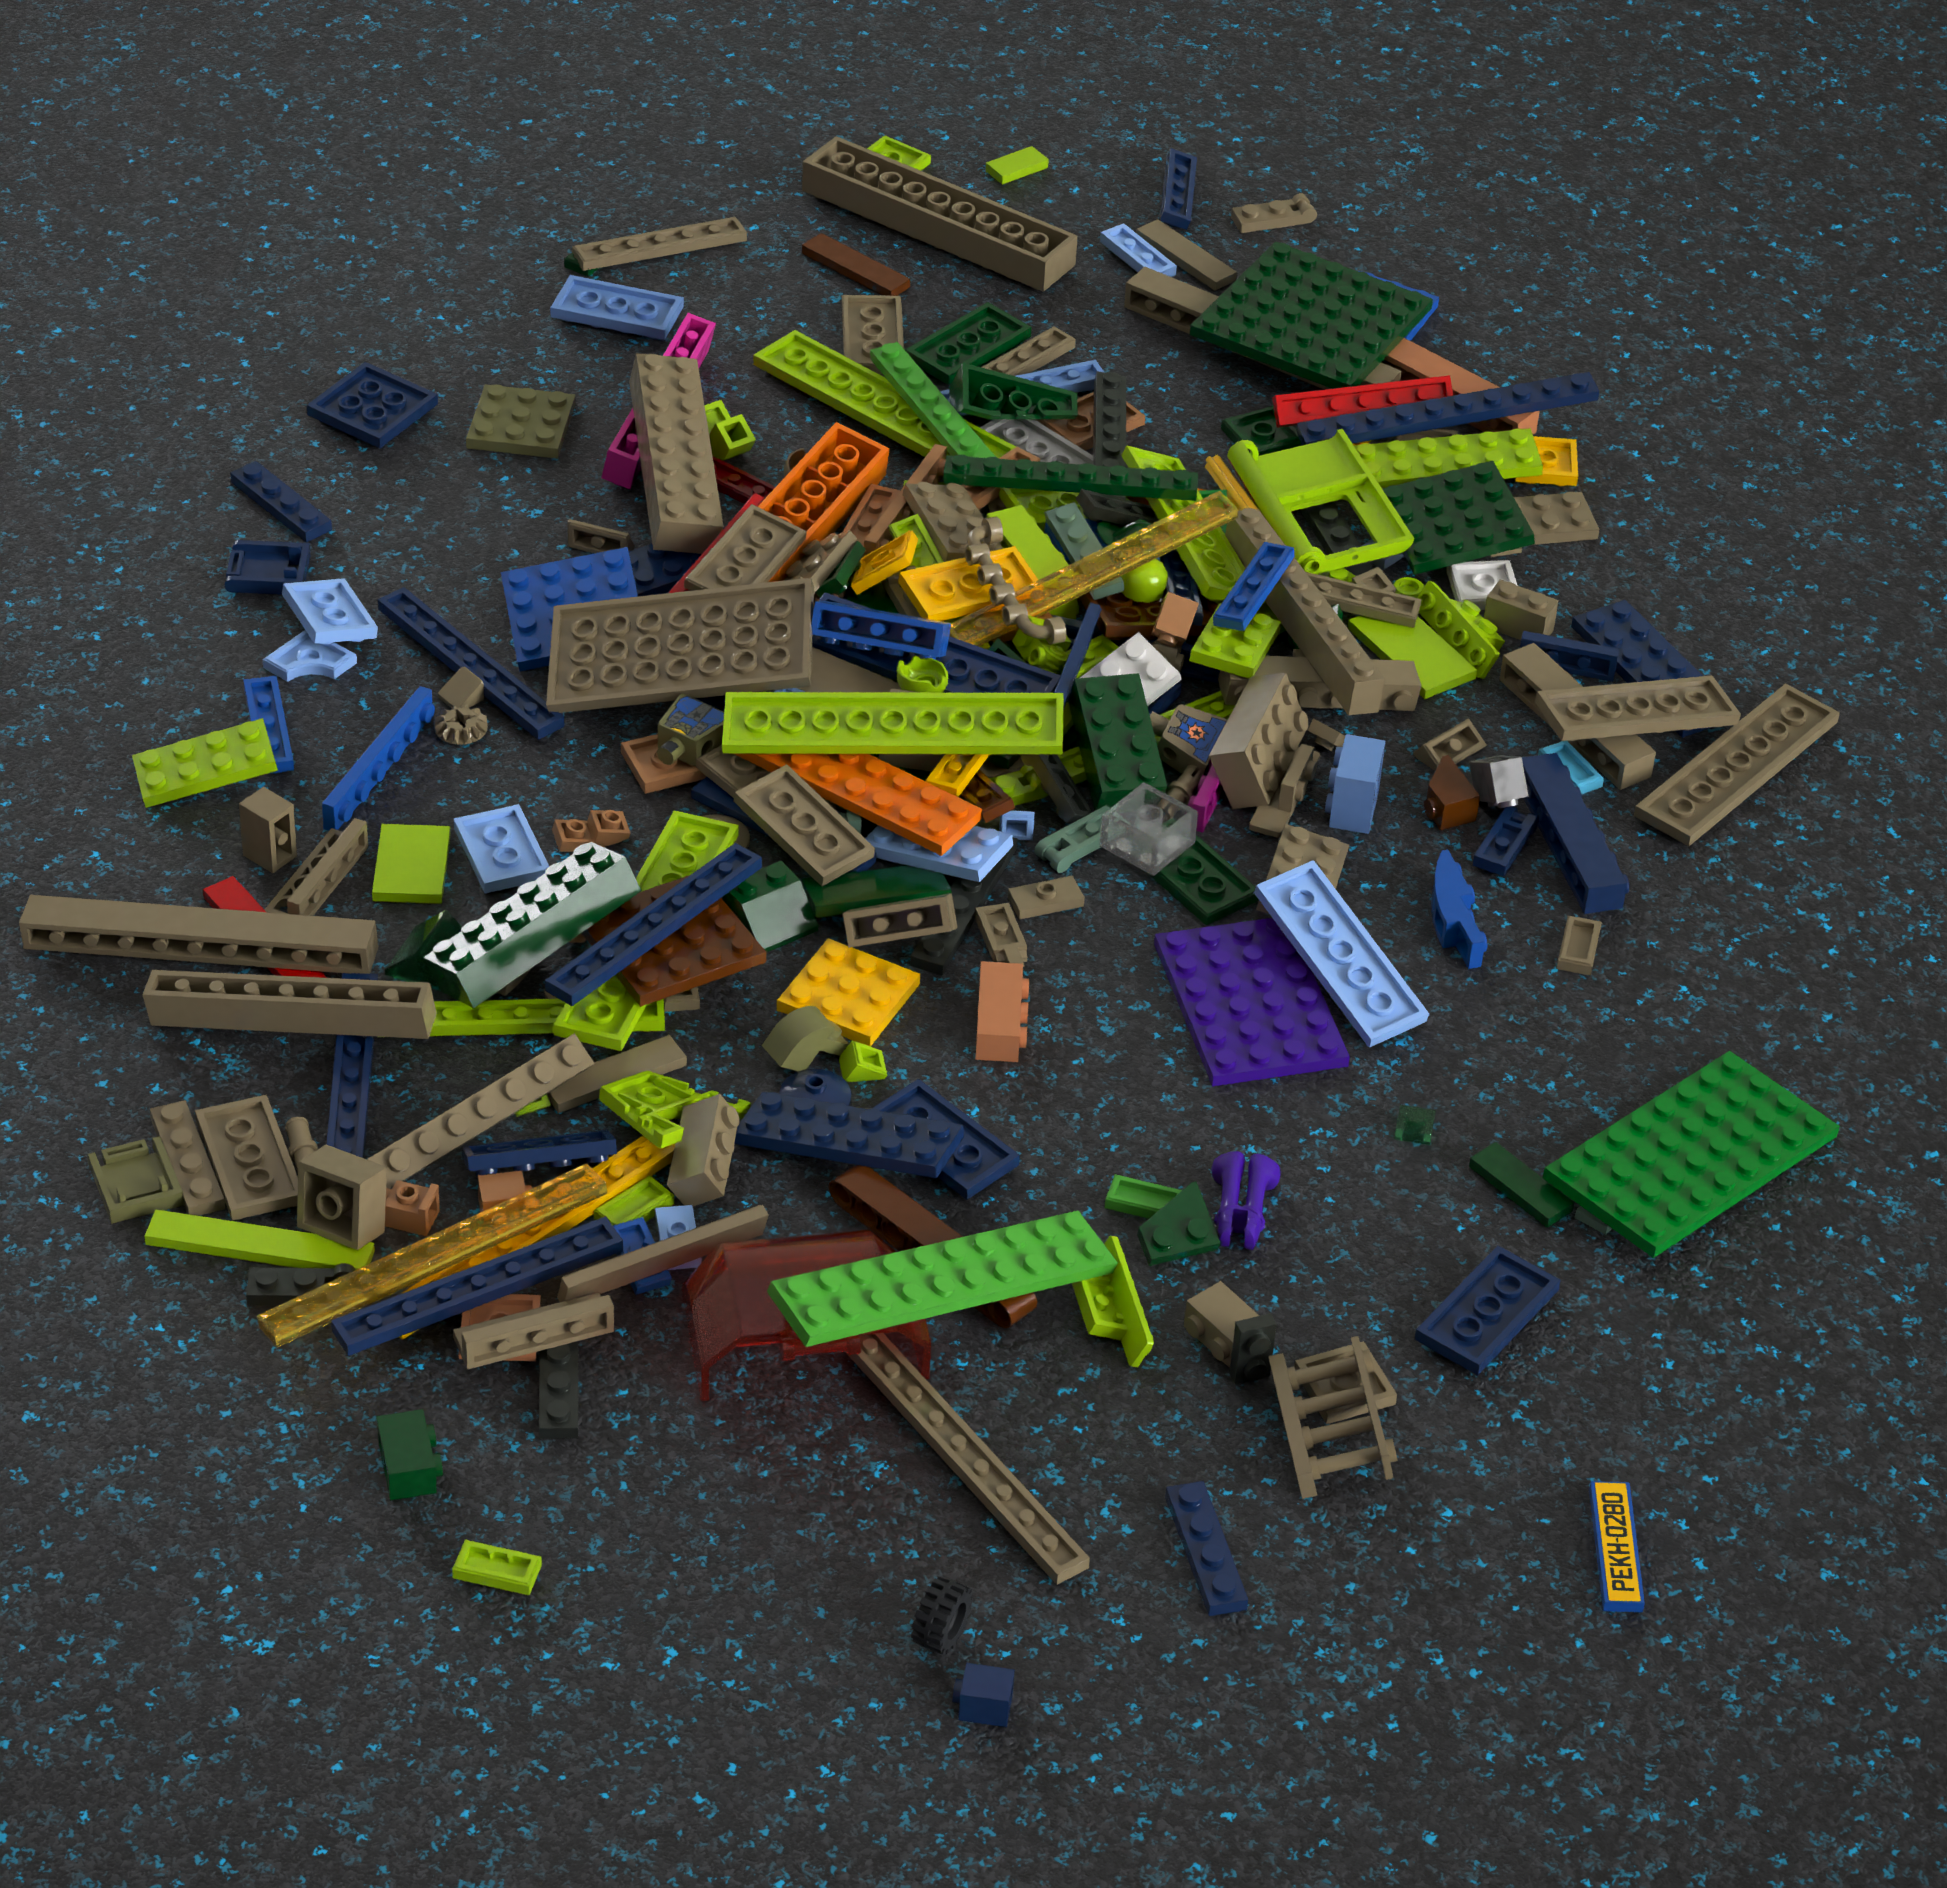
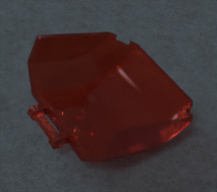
(731, 1305)

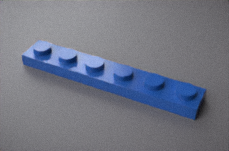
(377, 759)

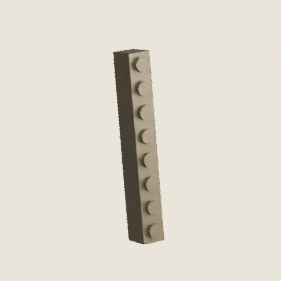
(290, 1004)

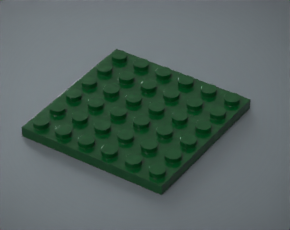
(1311, 317)

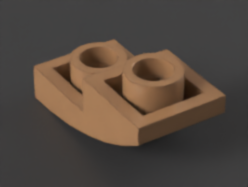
(601, 828)

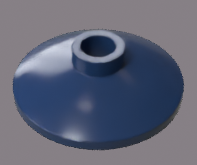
(817, 1085)

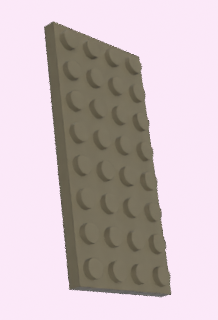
(681, 644)

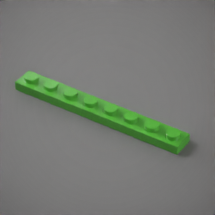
(928, 402)

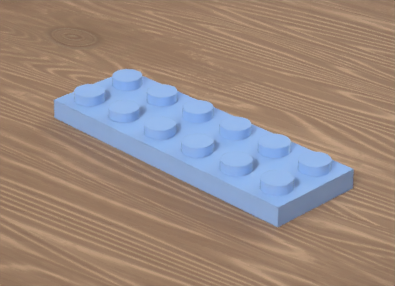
(1341, 953)

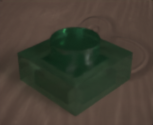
(1415, 1124)

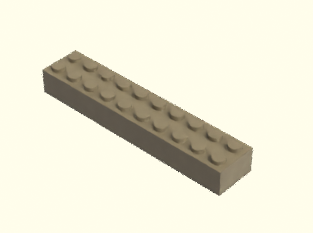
(939, 213)

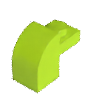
(727, 435)

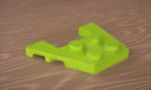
(652, 1100)

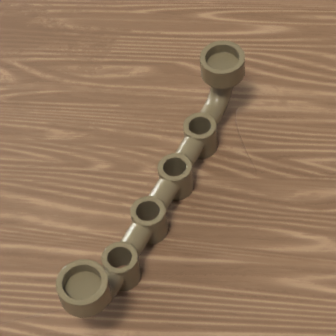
(1002, 592)

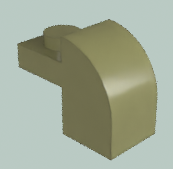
(801, 1036)

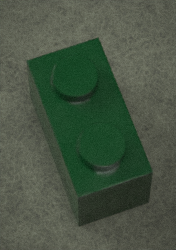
(407, 1454)

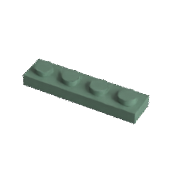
(1078, 542)

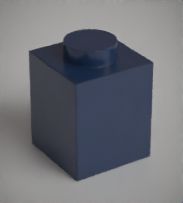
(984, 1694)

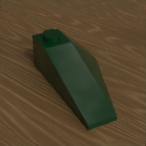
(1005, 396)

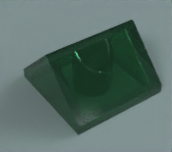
(409, 961)

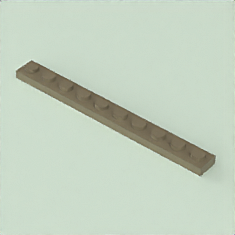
(970, 1459)

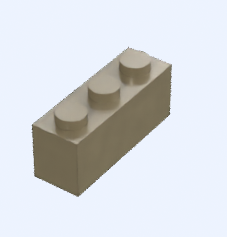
(900, 920)
(705, 1153)

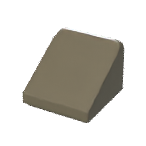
(462, 689)

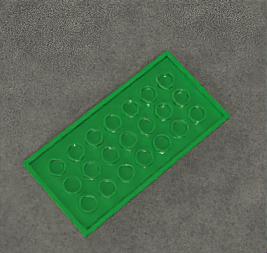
(1690, 1153)

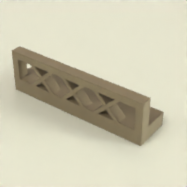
(331, 866)
(535, 1330)

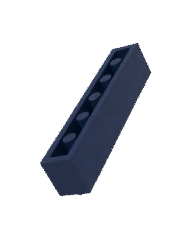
(1573, 835)

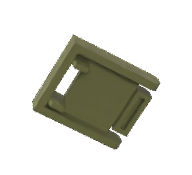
(135, 1181)

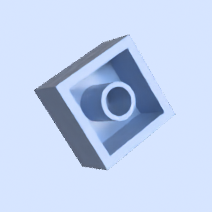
(1355, 783)

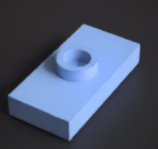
(674, 1221)

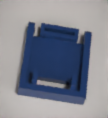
(264, 566)

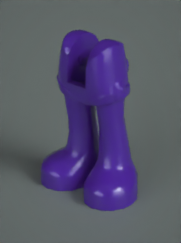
(1247, 1219)

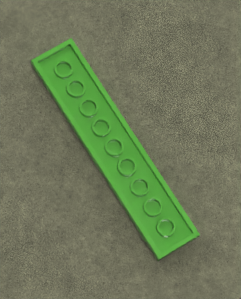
(940, 1278)

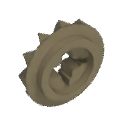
(449, 729)

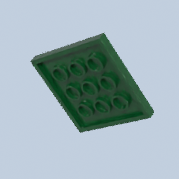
(1459, 517)

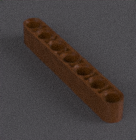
(909, 1226)

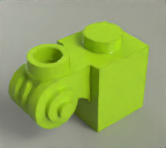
(1039, 651)

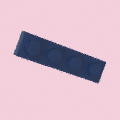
(1178, 189)
(281, 501)
(1206, 1548)

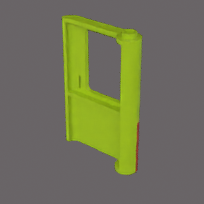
(1317, 476)

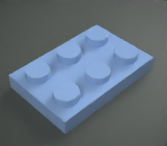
(329, 611)
(501, 848)

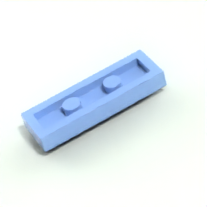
(1136, 250)

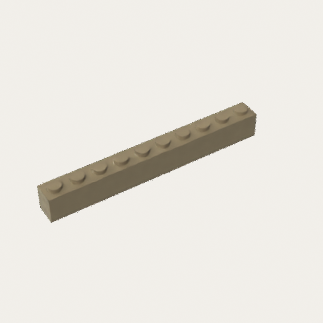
(1181, 304)
(1312, 621)
(199, 934)

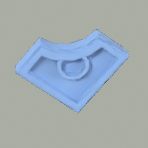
(304, 657)

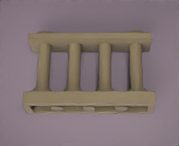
(1303, 1438)

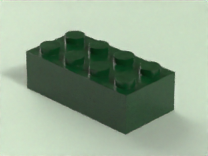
(1115, 737)

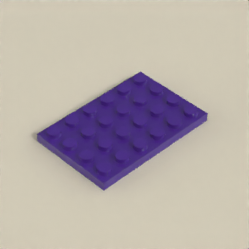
(1250, 1002)

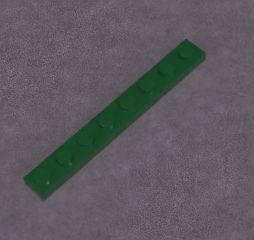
(1071, 477)

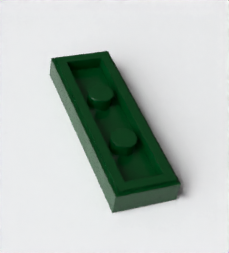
(1521, 1184)

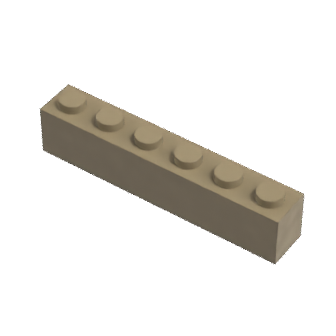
(1399, 690)
(1619, 758)

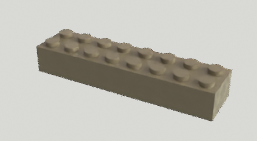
(675, 453)

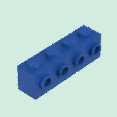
(880, 628)

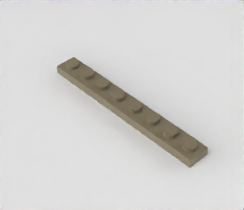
(483, 1110)

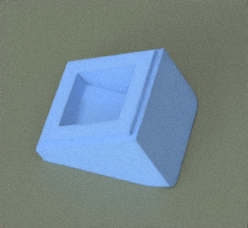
(1018, 824)

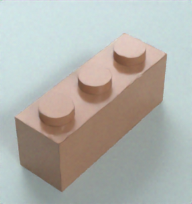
(1001, 1011)

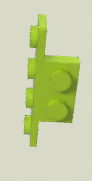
(1461, 627)
(1114, 1309)

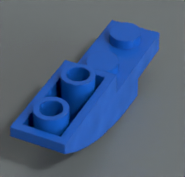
(1453, 913)

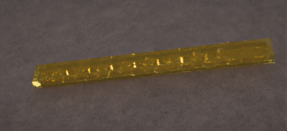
(1101, 567)
(431, 1255)

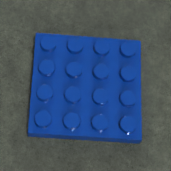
(538, 588)

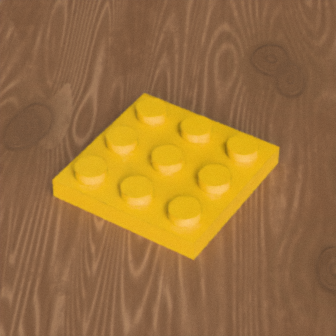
(851, 990)

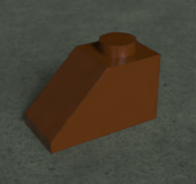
(1450, 796)

